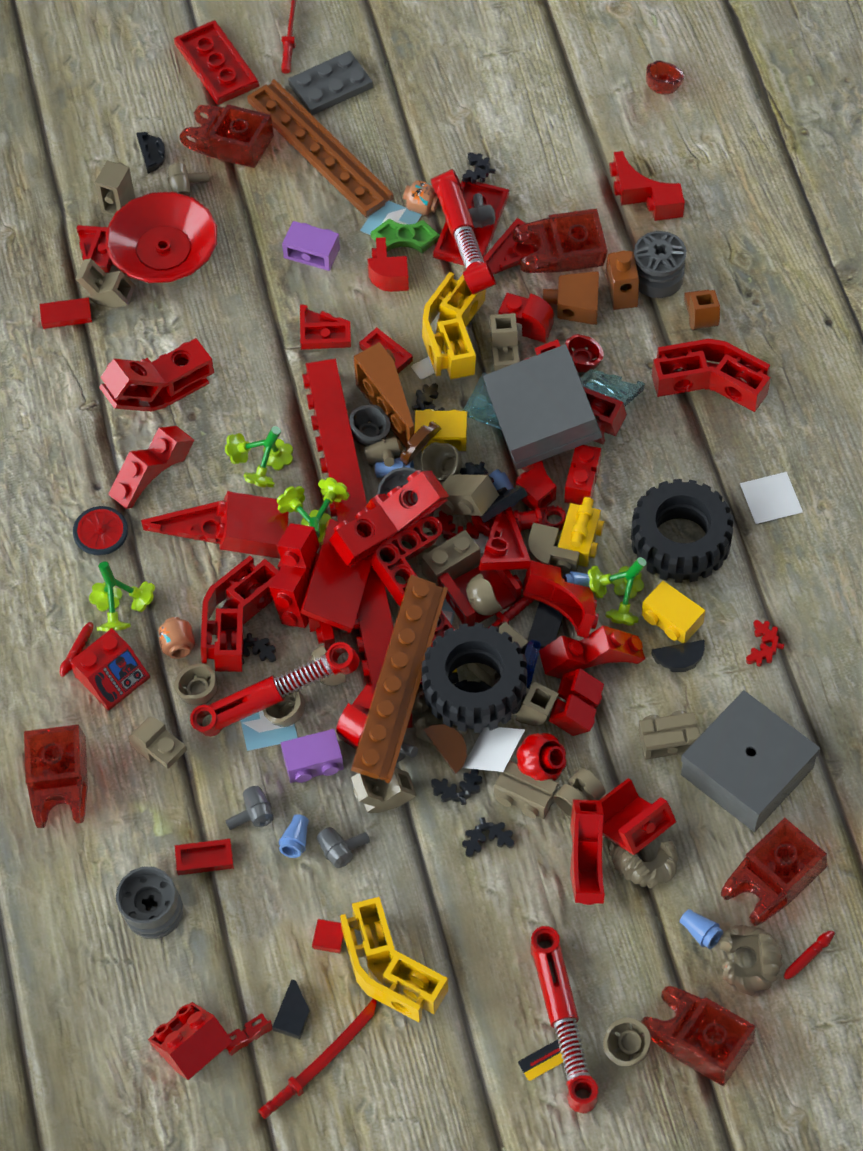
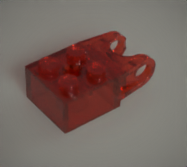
(230, 134)
(563, 242)
(54, 780)
(772, 879)
(702, 1034)

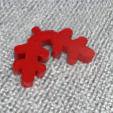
(448, 527)
(768, 636)

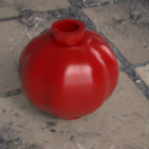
(541, 757)

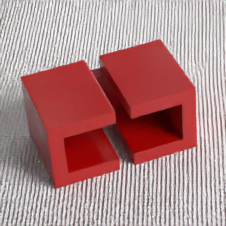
(582, 474)
(582, 697)

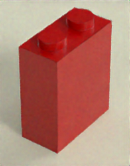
(250, 524)

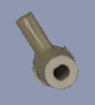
(180, 179)
(384, 451)

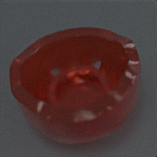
(663, 83)

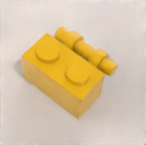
(581, 529)

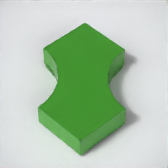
(415, 236)

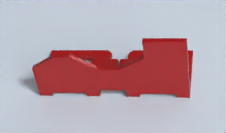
(253, 1033)

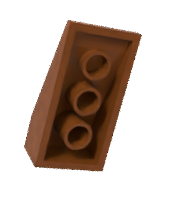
(380, 384)

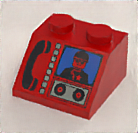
(109, 669)

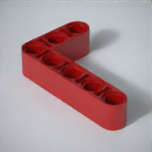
(400, 555)

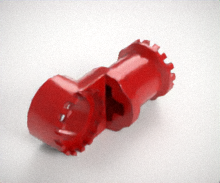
(539, 515)

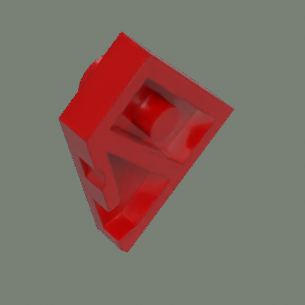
(323, 330)

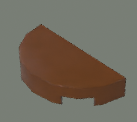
(419, 441)
(449, 745)

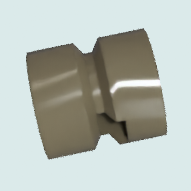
(581, 786)

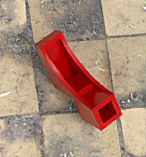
(662, 199)
(142, 466)
(538, 486)
(290, 584)
(574, 601)
(600, 647)
(587, 851)

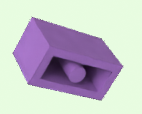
(311, 245)
(312, 756)

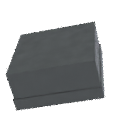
(542, 407)
(749, 760)

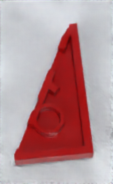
(507, 252)
(191, 523)
(505, 545)

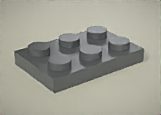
(330, 83)

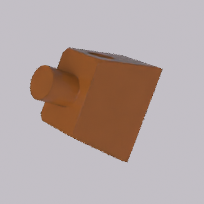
(622, 270)
(576, 297)

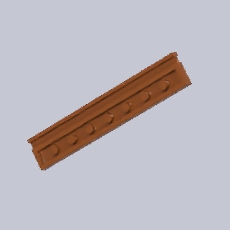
(321, 148)
(399, 679)

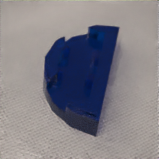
(531, 656)

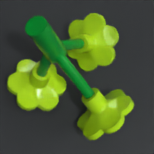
(275, 455)
(294, 497)
(625, 582)
(107, 597)

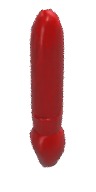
(77, 648)
(809, 954)

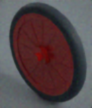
(100, 530)

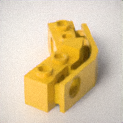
(456, 310)
(395, 977)

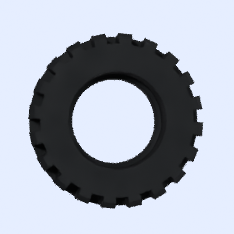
(687, 502)
(467, 646)

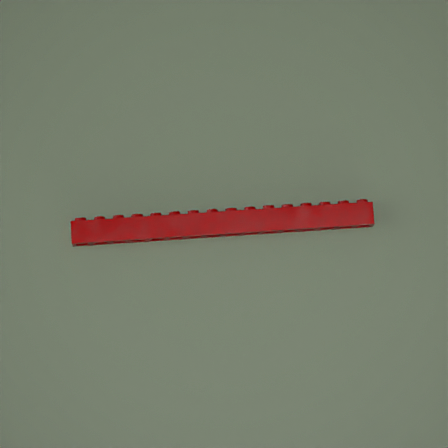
(341, 463)

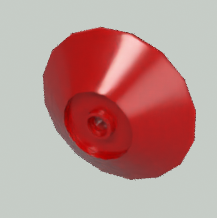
(158, 221)

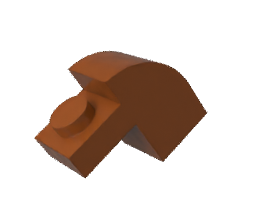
(702, 309)

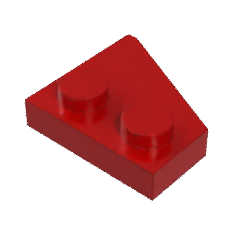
(93, 245)

